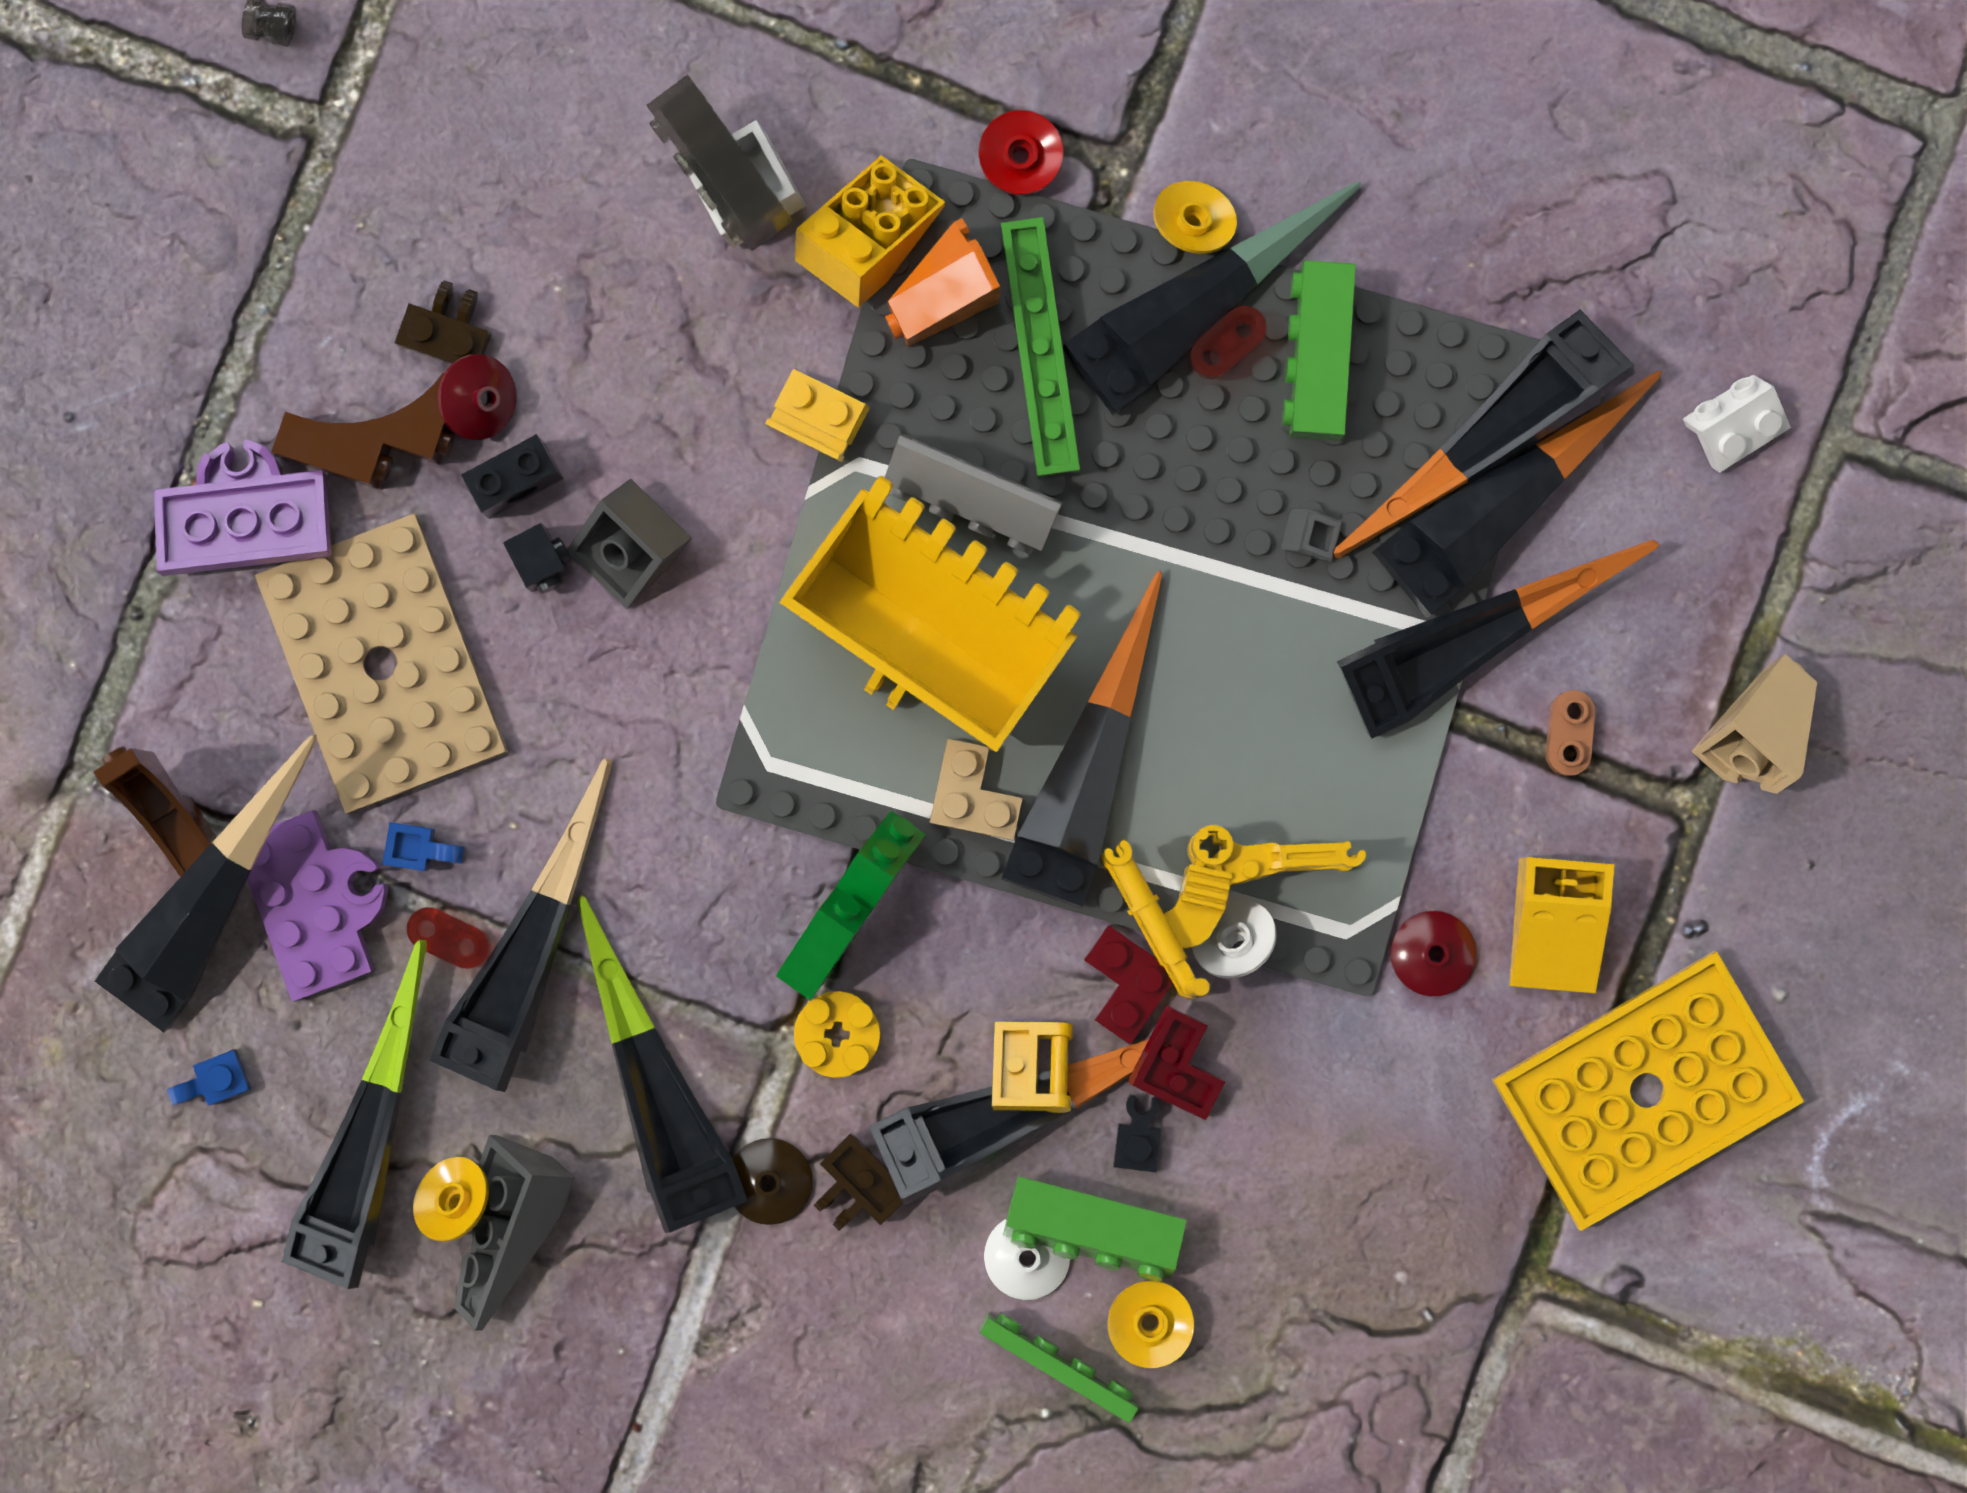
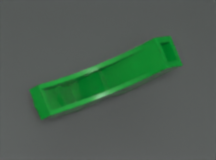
(850, 904)

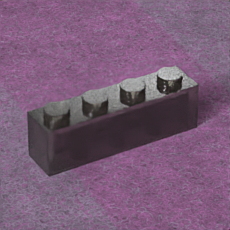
(719, 163)

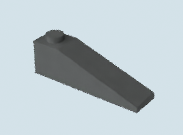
(520, 1212)

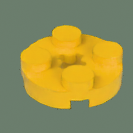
(852, 1053)

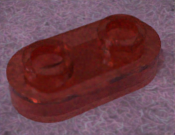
(1227, 343)
(447, 937)

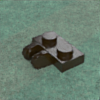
(439, 335)
(863, 1179)

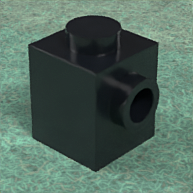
(538, 558)

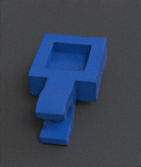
(414, 847)
(216, 1080)

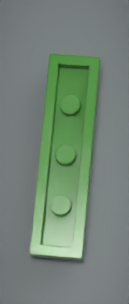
(1074, 1374)

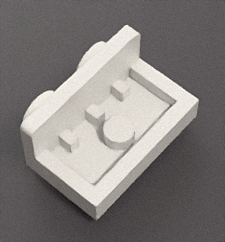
(1738, 421)

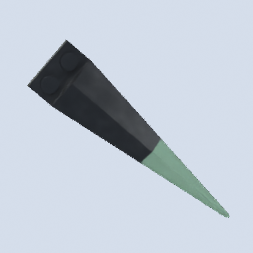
(1148, 335)

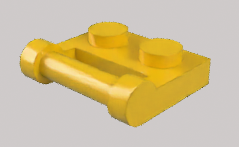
(1017, 1066)

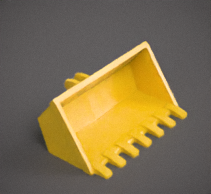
(931, 616)

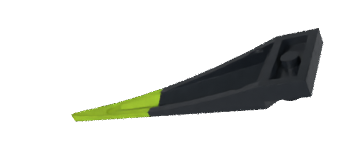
(676, 1144)
(346, 1195)

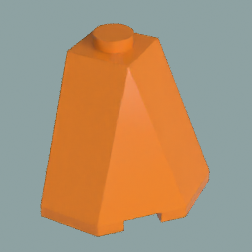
(944, 288)

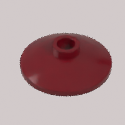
(461, 397)
(1411, 957)

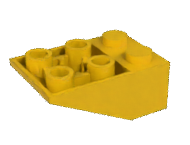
(866, 230)
(1560, 923)

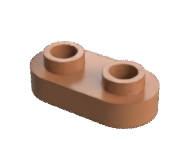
(1570, 732)

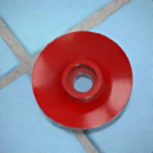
(1025, 132)

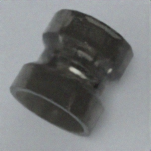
(269, 22)

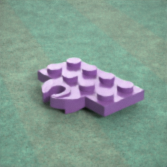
(241, 515)
(313, 907)

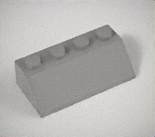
(972, 493)

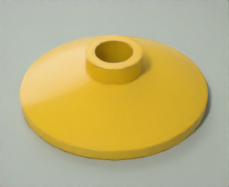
(1195, 204)
(451, 1199)
(1155, 1346)

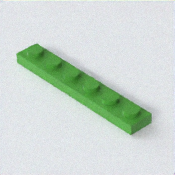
(1040, 347)

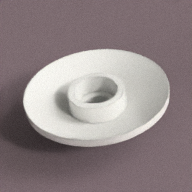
(1244, 922)
(1018, 1280)

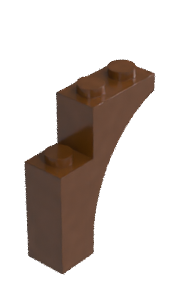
(363, 448)
(153, 799)

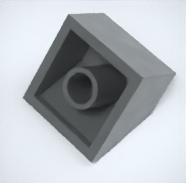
(628, 543)

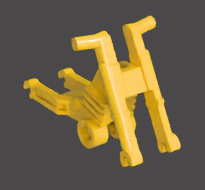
(1207, 889)

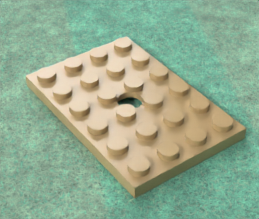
(392, 730)

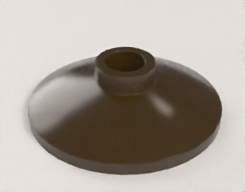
(792, 1178)

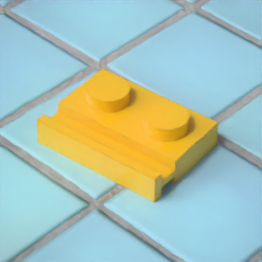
(817, 415)

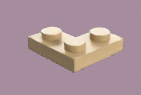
(959, 796)

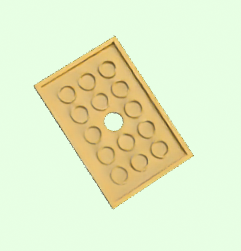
(1714, 1077)

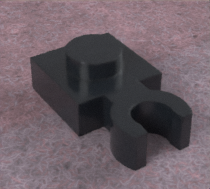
(1138, 1143)

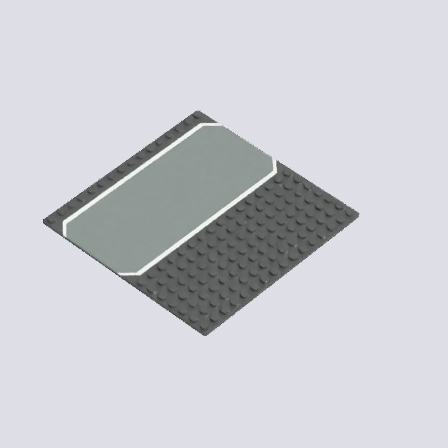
(1195, 478)

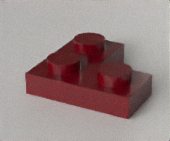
(1139, 979)
(1166, 1067)

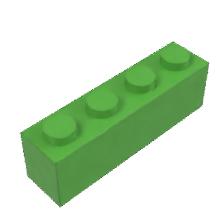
(1321, 350)
(1094, 1229)

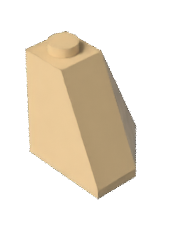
(1764, 729)

